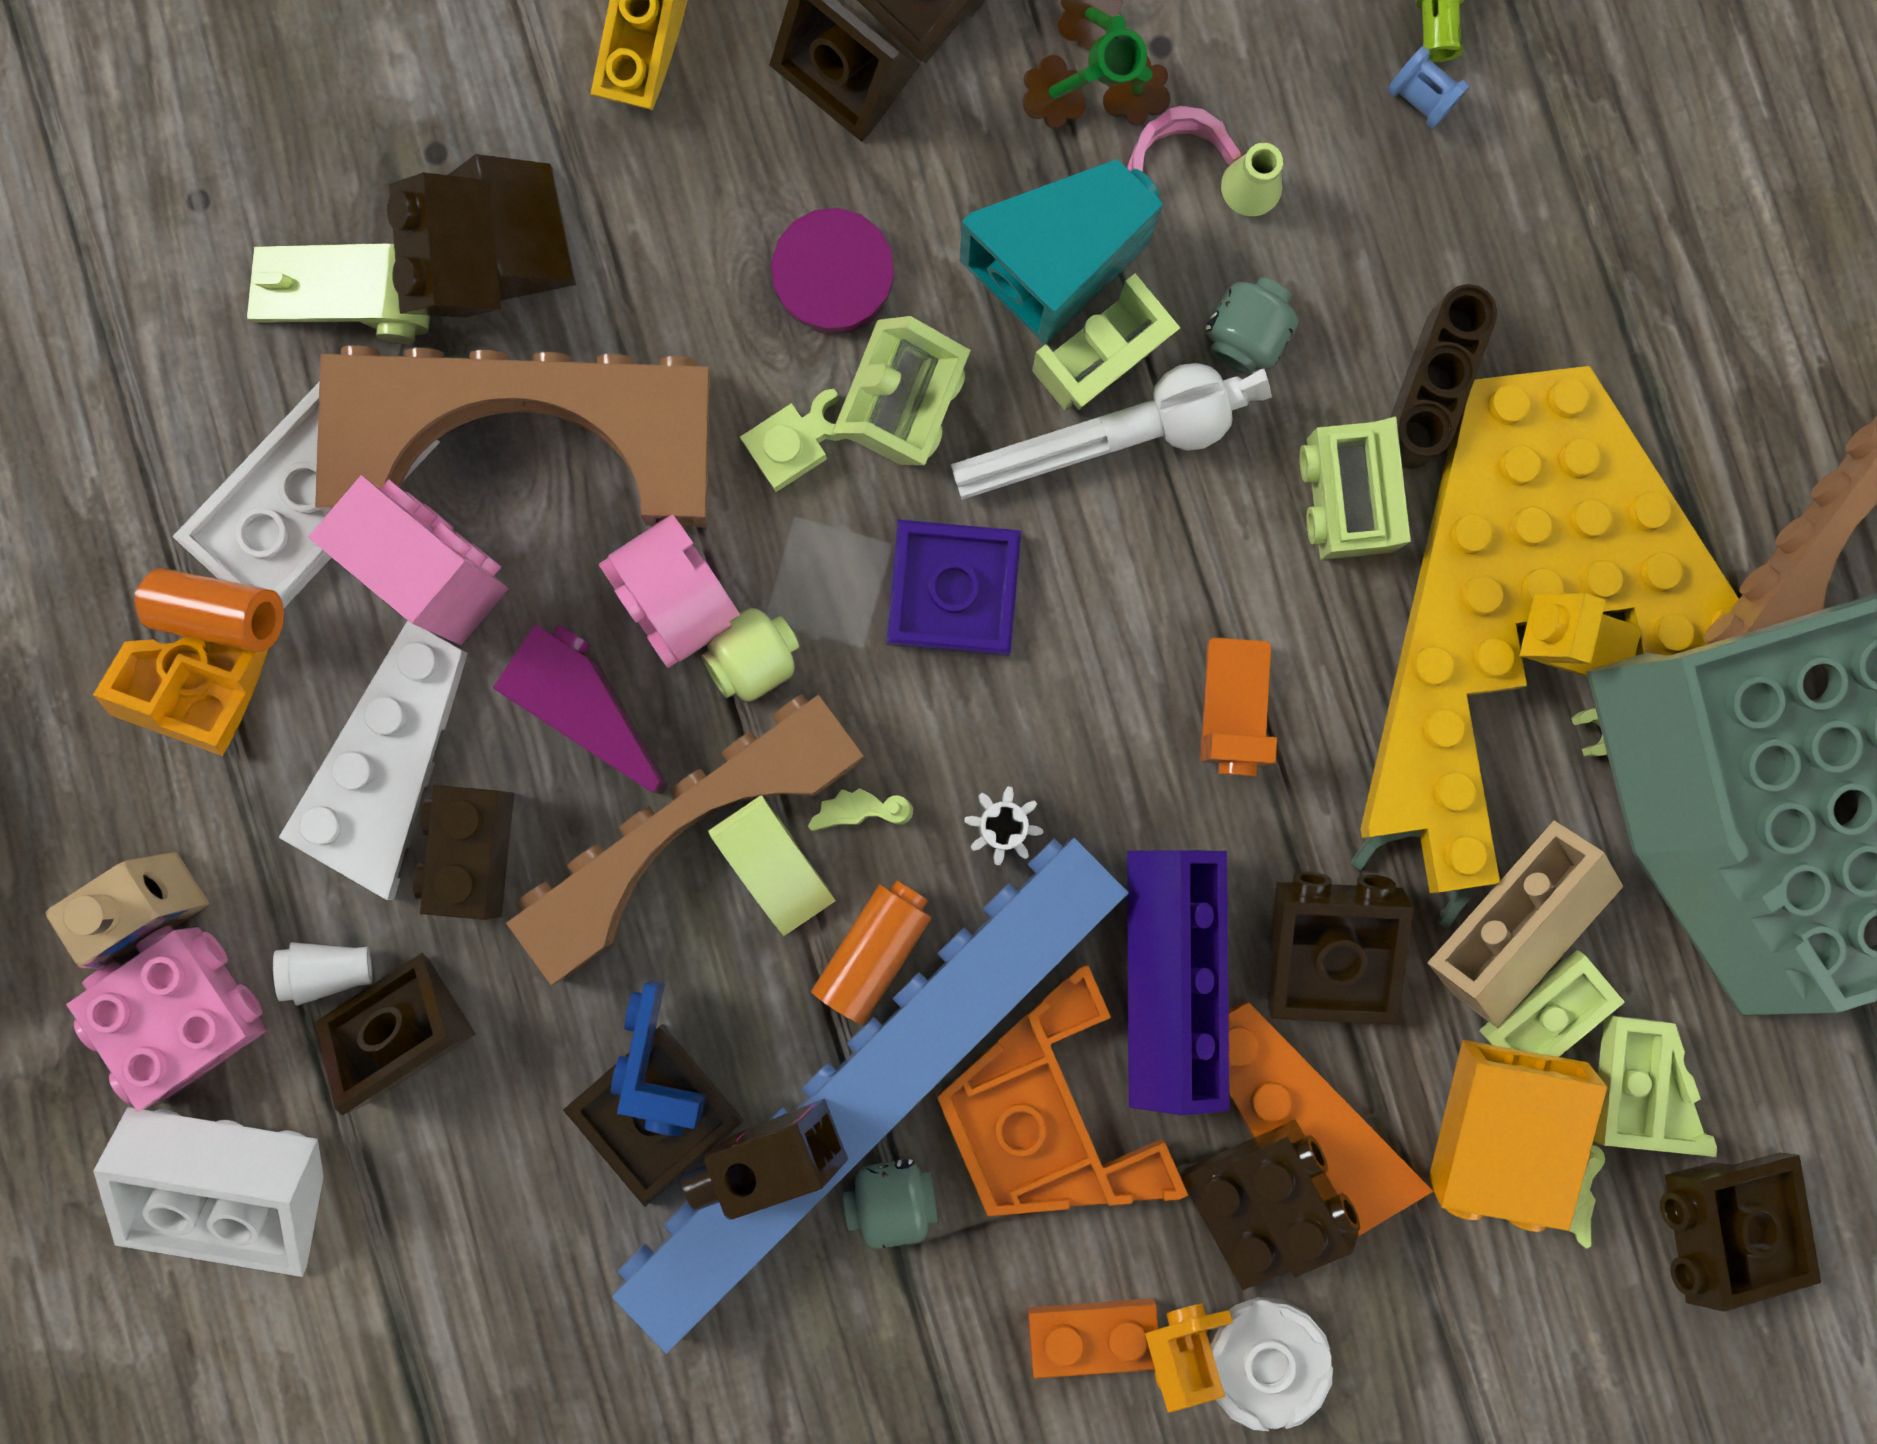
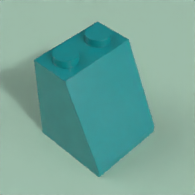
(1061, 243)

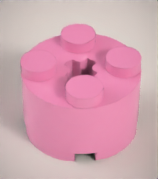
(669, 590)

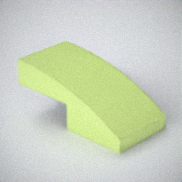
(771, 865)

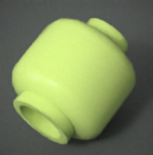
(751, 655)

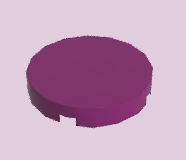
(832, 270)

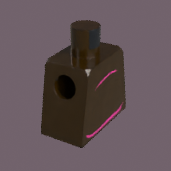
(768, 1163)

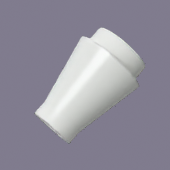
(318, 971)

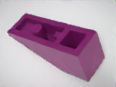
(574, 697)

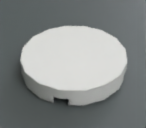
(1271, 1364)

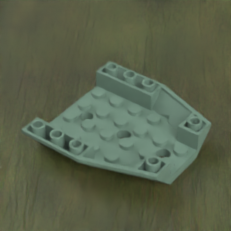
(1735, 796)

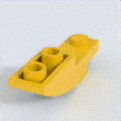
(637, 50)

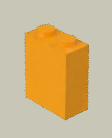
(1516, 1136)

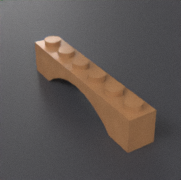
(1808, 547)
(583, 913)

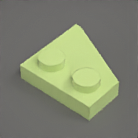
(1648, 1090)

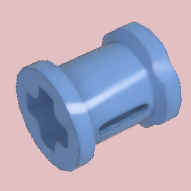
(1427, 88)

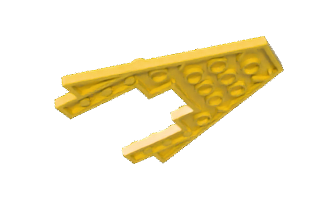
(1531, 501)

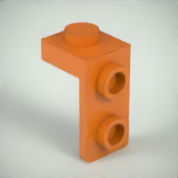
(1237, 707)

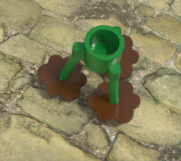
(1114, 59)

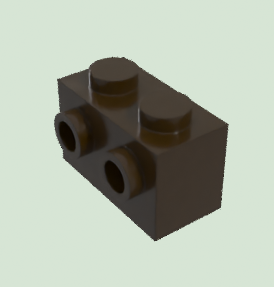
(444, 245)
(464, 852)

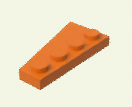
(1277, 1085)

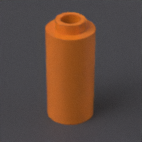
(210, 609)
(873, 951)

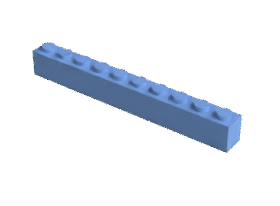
(883, 1078)

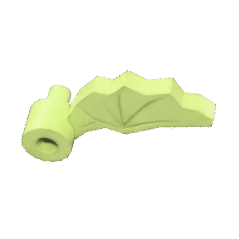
(855, 807)
(1584, 1208)

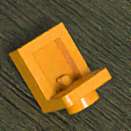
(1185, 1359)

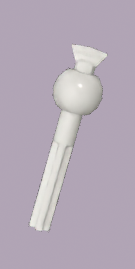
(1187, 408)

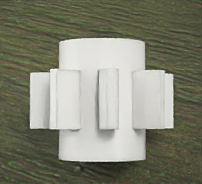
(1017, 815)

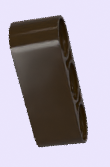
(1455, 352)

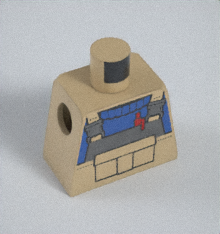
(117, 909)

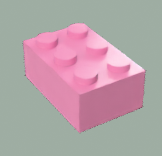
(411, 559)

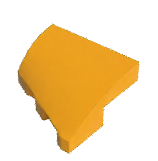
(182, 689)

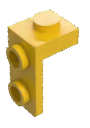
(1575, 633)

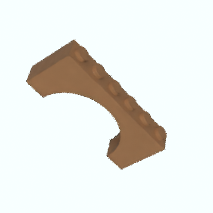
(391, 408)

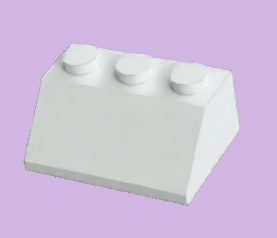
(211, 1190)

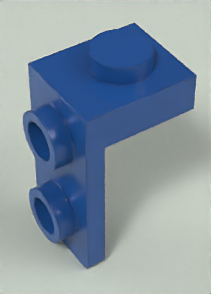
(662, 1107)

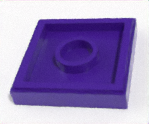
(953, 587)

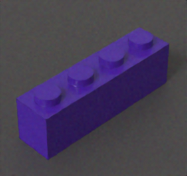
(1178, 981)

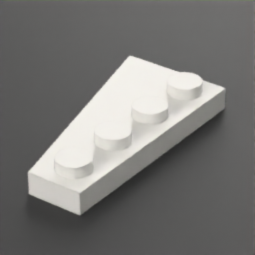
(372, 781)

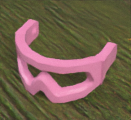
(1184, 121)

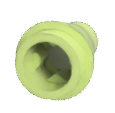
(1254, 181)

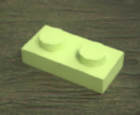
(1558, 1009)

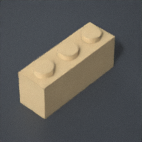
(1526, 923)

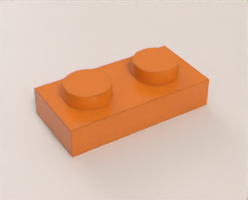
(1091, 1337)

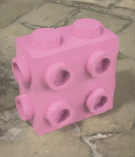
(165, 1015)

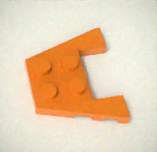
(1024, 1128)

